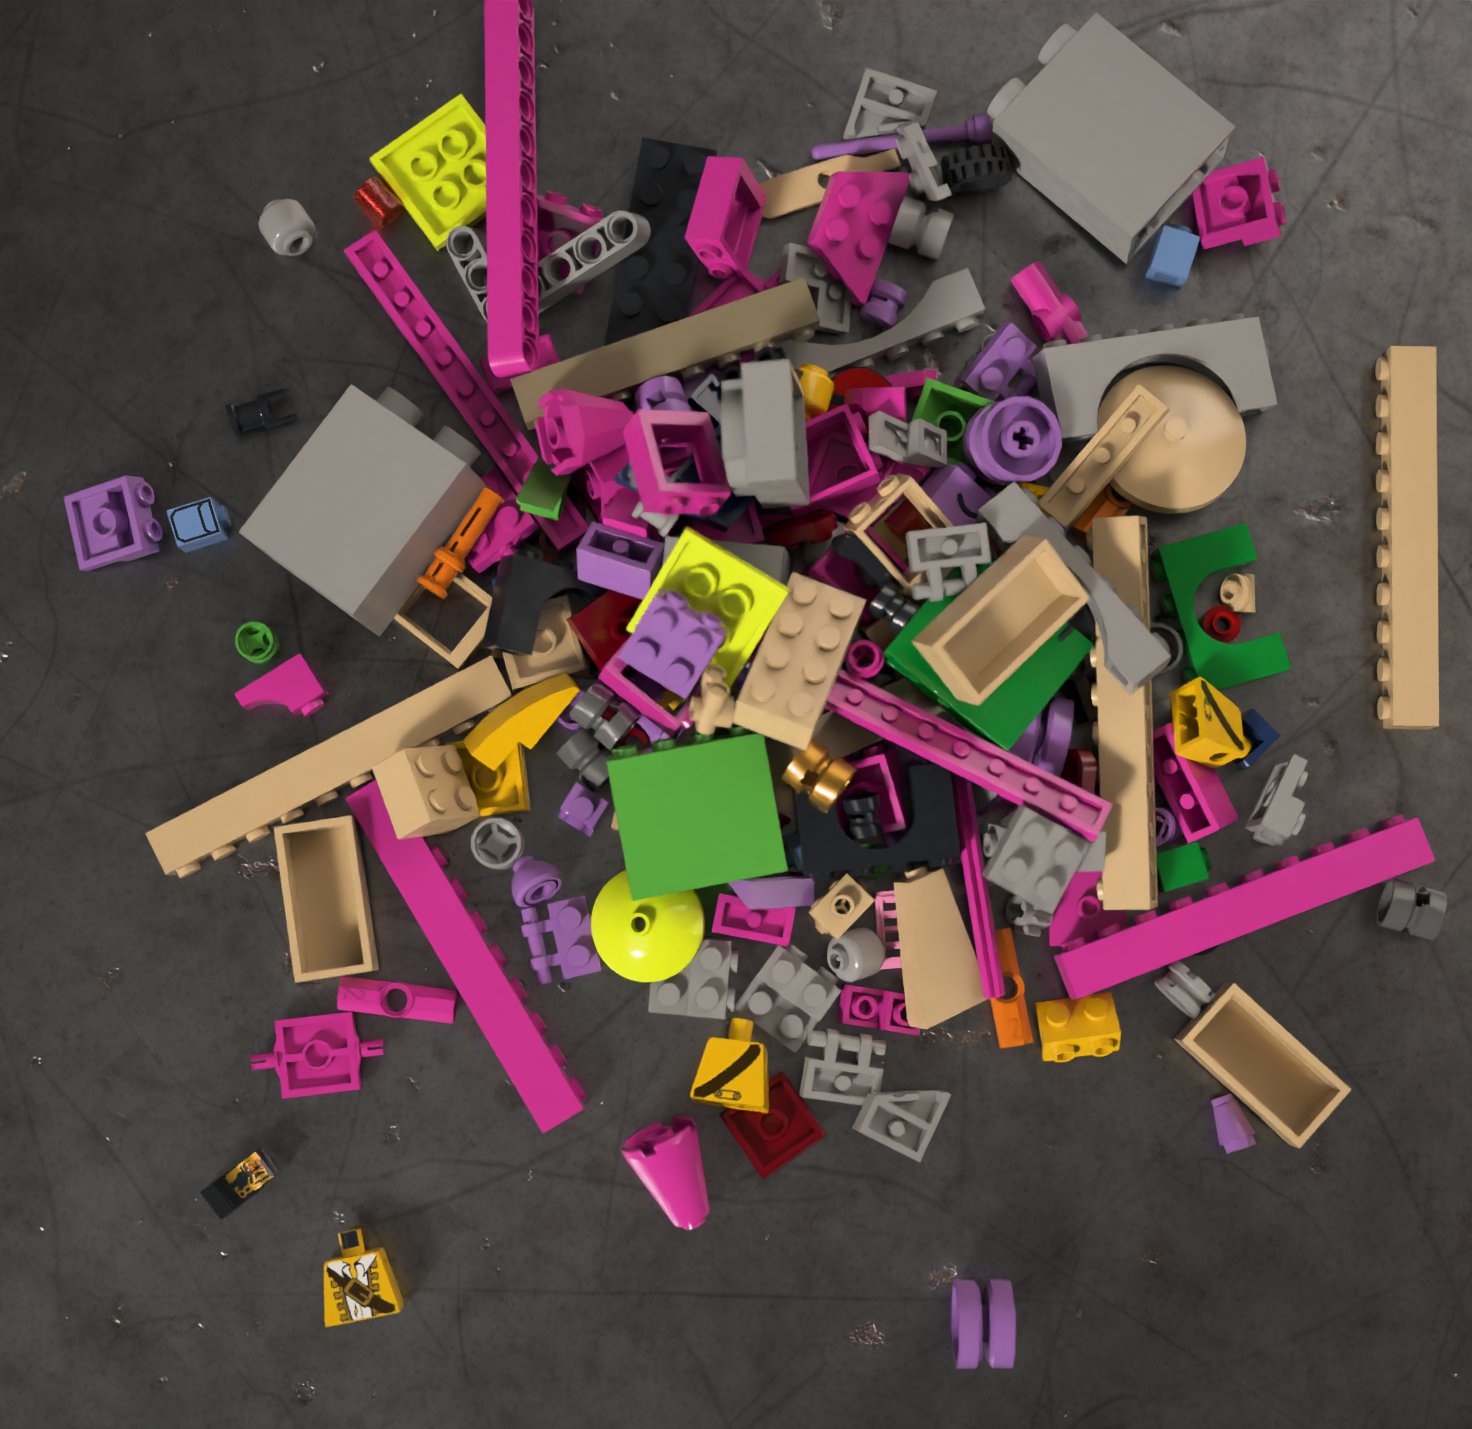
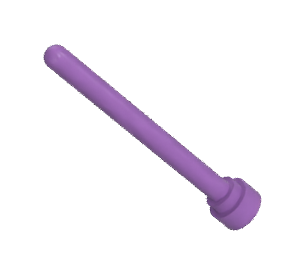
(975, 130)

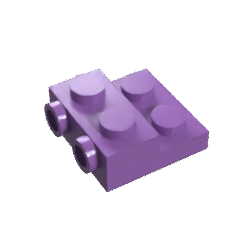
(113, 522)
(673, 642)

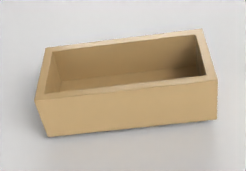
(1001, 619)
(799, 661)
(326, 898)
(1263, 1064)

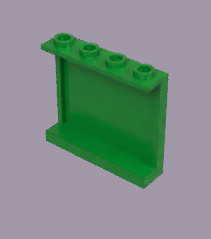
(1015, 701)

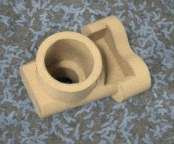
(713, 705)

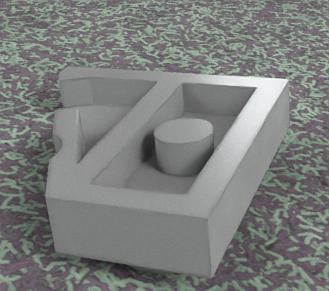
(886, 104)
(902, 1119)

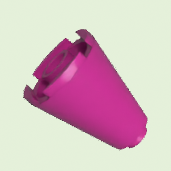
(671, 1169)

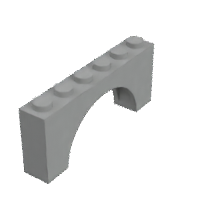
(1226, 352)

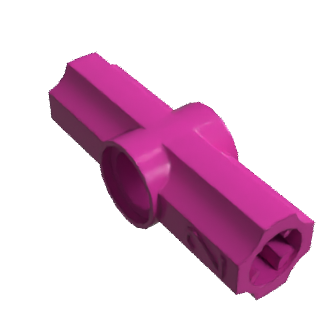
(1052, 313)
(372, 997)

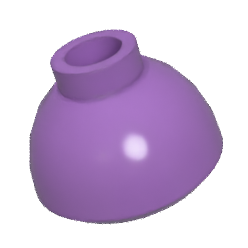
(534, 882)

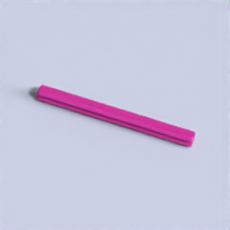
(977, 888)

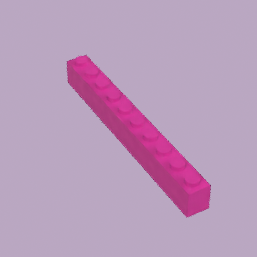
(1244, 907)
(473, 964)

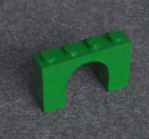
(1181, 571)

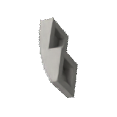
(910, 443)

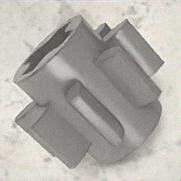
(1026, 917)

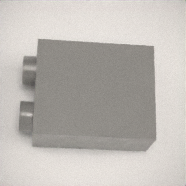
(1109, 134)
(367, 505)

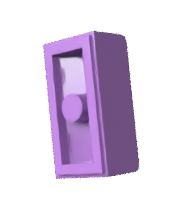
(775, 890)

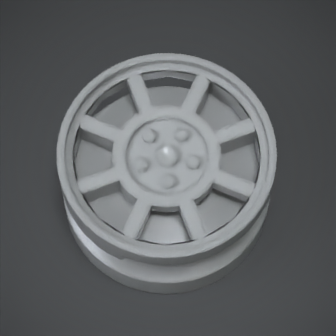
(1185, 989)

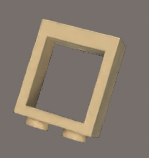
(866, 513)
(472, 641)

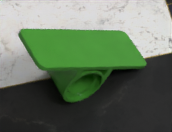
(544, 491)

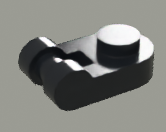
(872, 571)

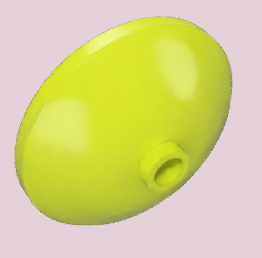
(666, 944)

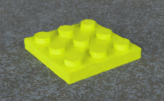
(439, 170)
(725, 587)

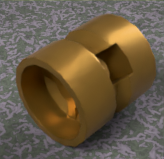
(805, 771)

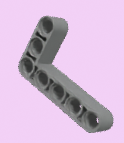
(576, 252)

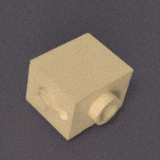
(824, 908)

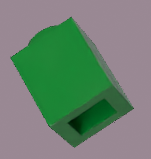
(1182, 866)

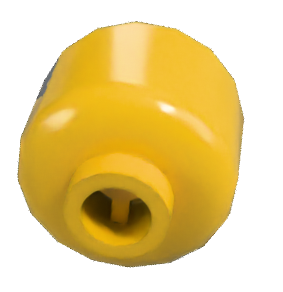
(817, 389)

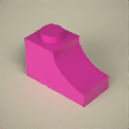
(290, 685)

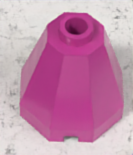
(579, 428)

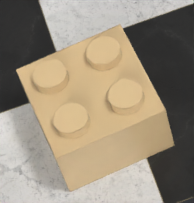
(426, 791)

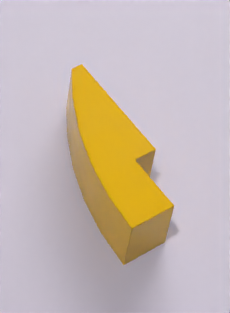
(520, 720)

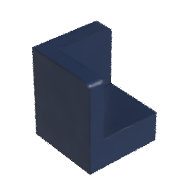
(1260, 734)

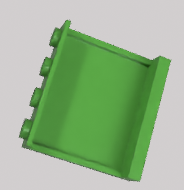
(696, 812)

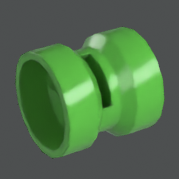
(250, 639)

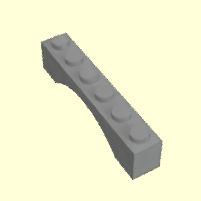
(947, 305)
(1129, 648)

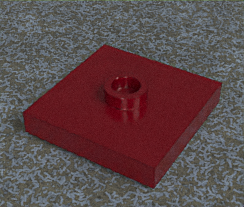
(603, 625)
(775, 1136)

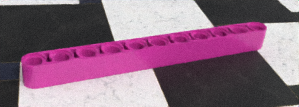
(511, 187)

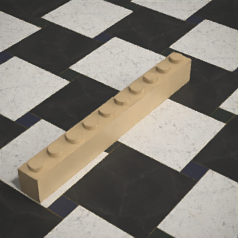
(1408, 538)
(1125, 729)
(327, 768)

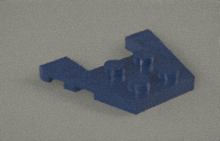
(704, 399)

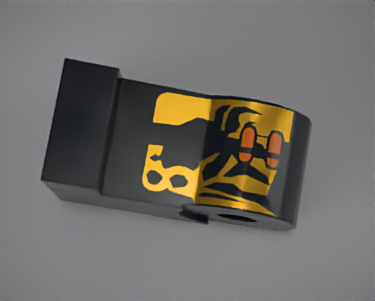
(240, 1183)

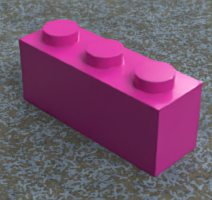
(1190, 789)

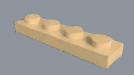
(1103, 456)

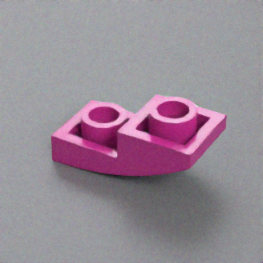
(874, 1009)

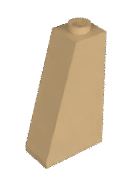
(935, 949)

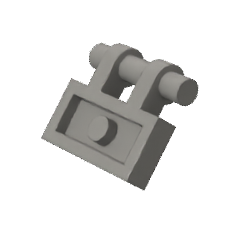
(947, 548)
(840, 1080)

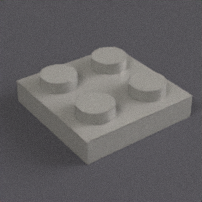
(1035, 859)

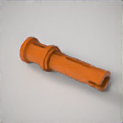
(450, 559)

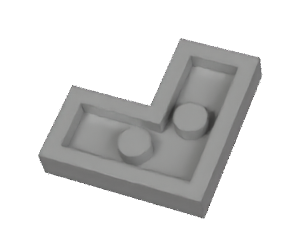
(829, 296)

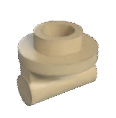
(1239, 593)

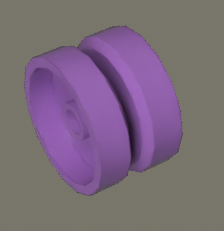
(1012, 441)
(1048, 736)
(987, 1323)

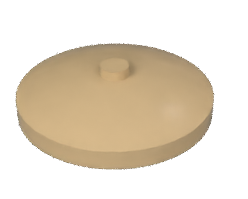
(1190, 452)

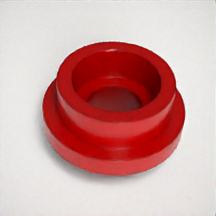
(1210, 628)

